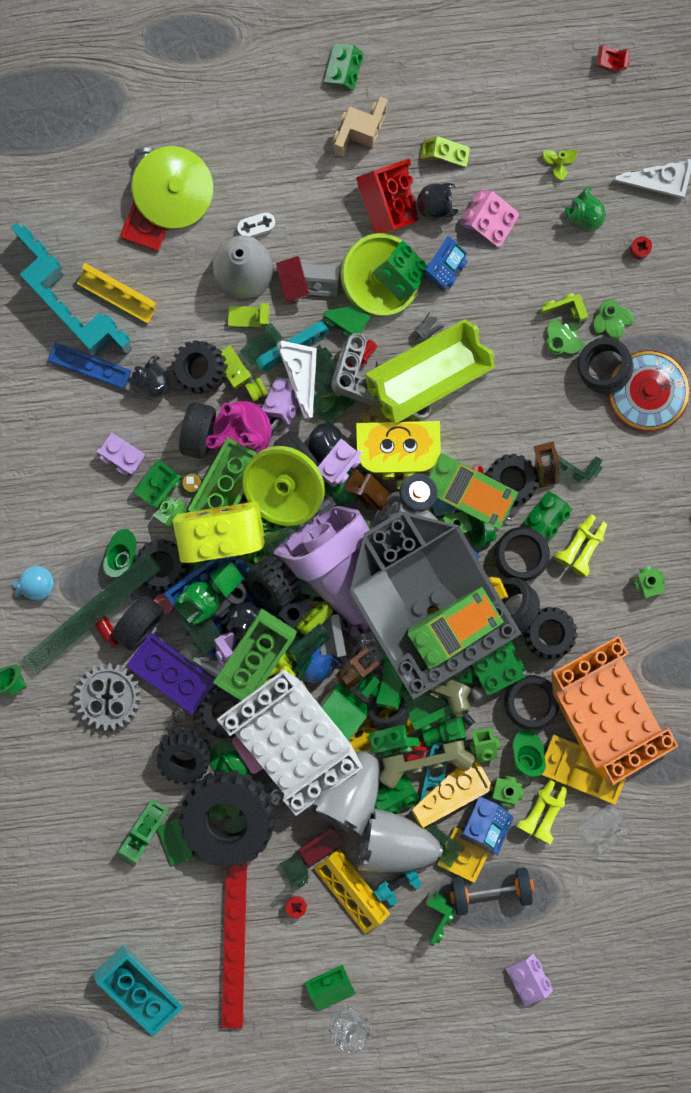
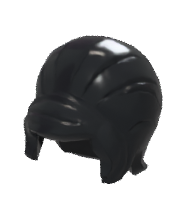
(436, 202)
(151, 380)
(323, 439)
(239, 618)

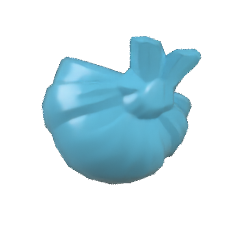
(34, 583)

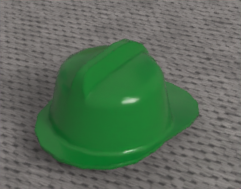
(480, 533)
(120, 553)
(11, 681)
(528, 754)
(225, 757)

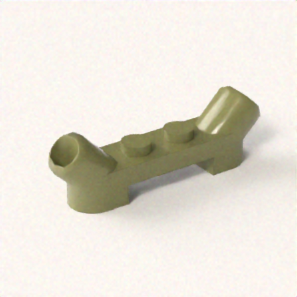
(454, 693)
(453, 752)

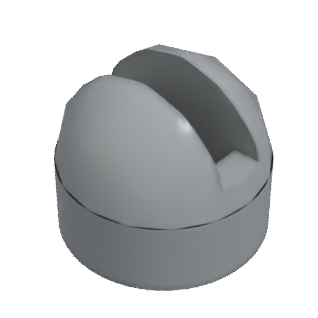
(478, 692)

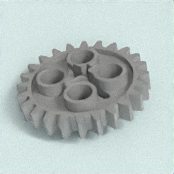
(89, 695)

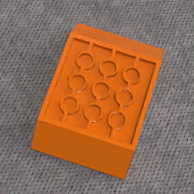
(609, 713)

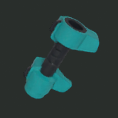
(386, 890)

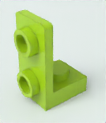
(444, 150)
(577, 310)
(249, 316)
(236, 371)

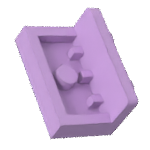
(281, 400)
(225, 646)
(529, 980)

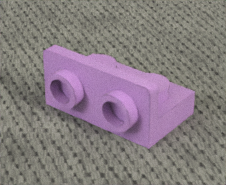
(121, 454)
(338, 462)

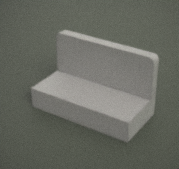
(321, 279)
(336, 643)

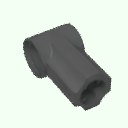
(232, 599)

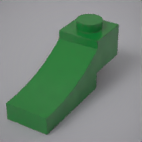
(391, 687)
(142, 833)

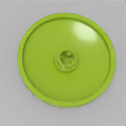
(172, 187)
(362, 285)
(284, 485)

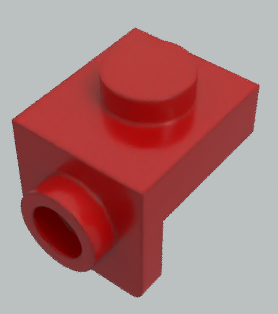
(612, 59)

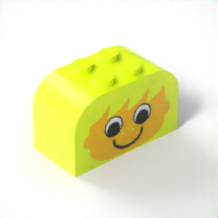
(398, 448)
(219, 532)

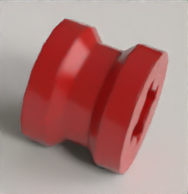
(637, 250)
(296, 903)

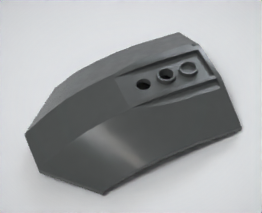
(405, 570)

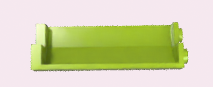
(429, 371)

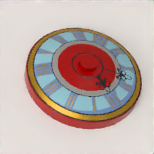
(653, 395)

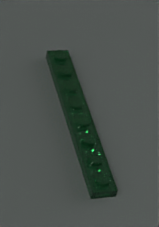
(92, 613)

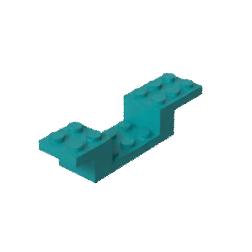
(43, 275)

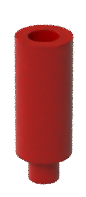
(105, 630)

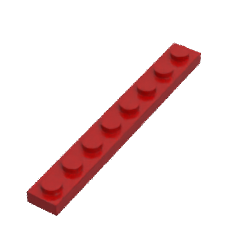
(234, 946)

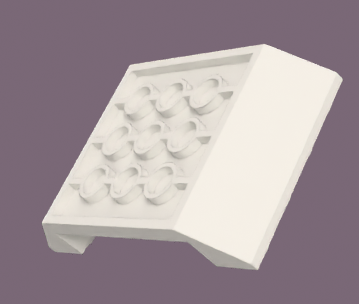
(292, 740)

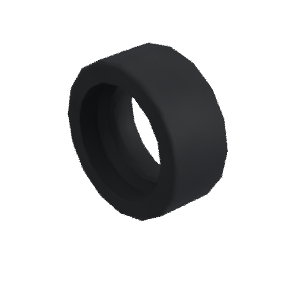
(399, 719)

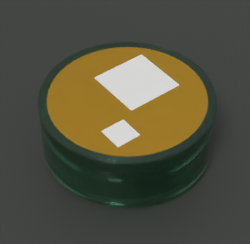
(191, 482)

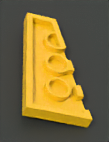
(452, 793)

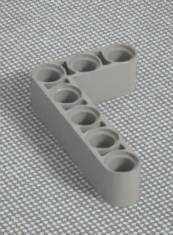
(354, 381)

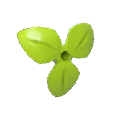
(564, 157)

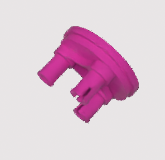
(242, 423)

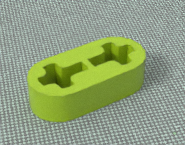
(319, 614)

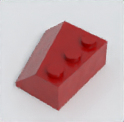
(388, 197)

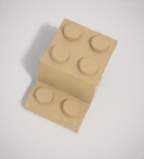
(360, 126)

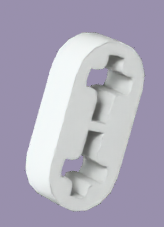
(254, 221)

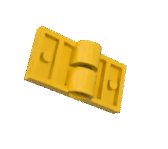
(571, 767)

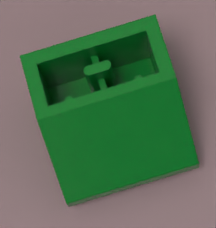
(344, 709)

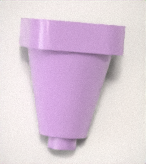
(327, 558)

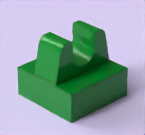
(369, 686)

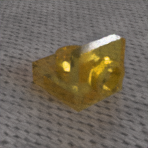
(376, 414)

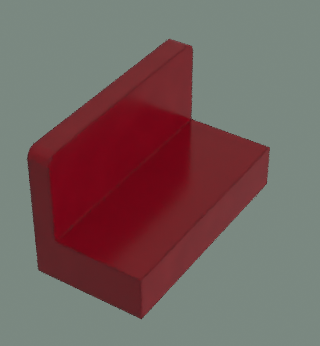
(292, 279)
(320, 846)

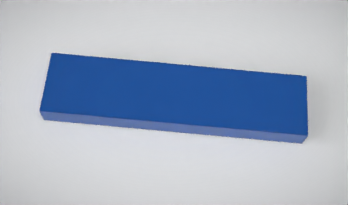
(89, 366)

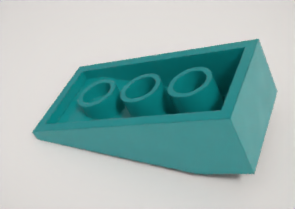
(137, 990)

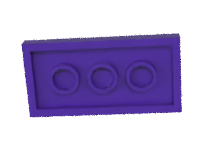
(171, 673)

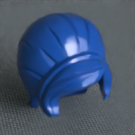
(319, 667)

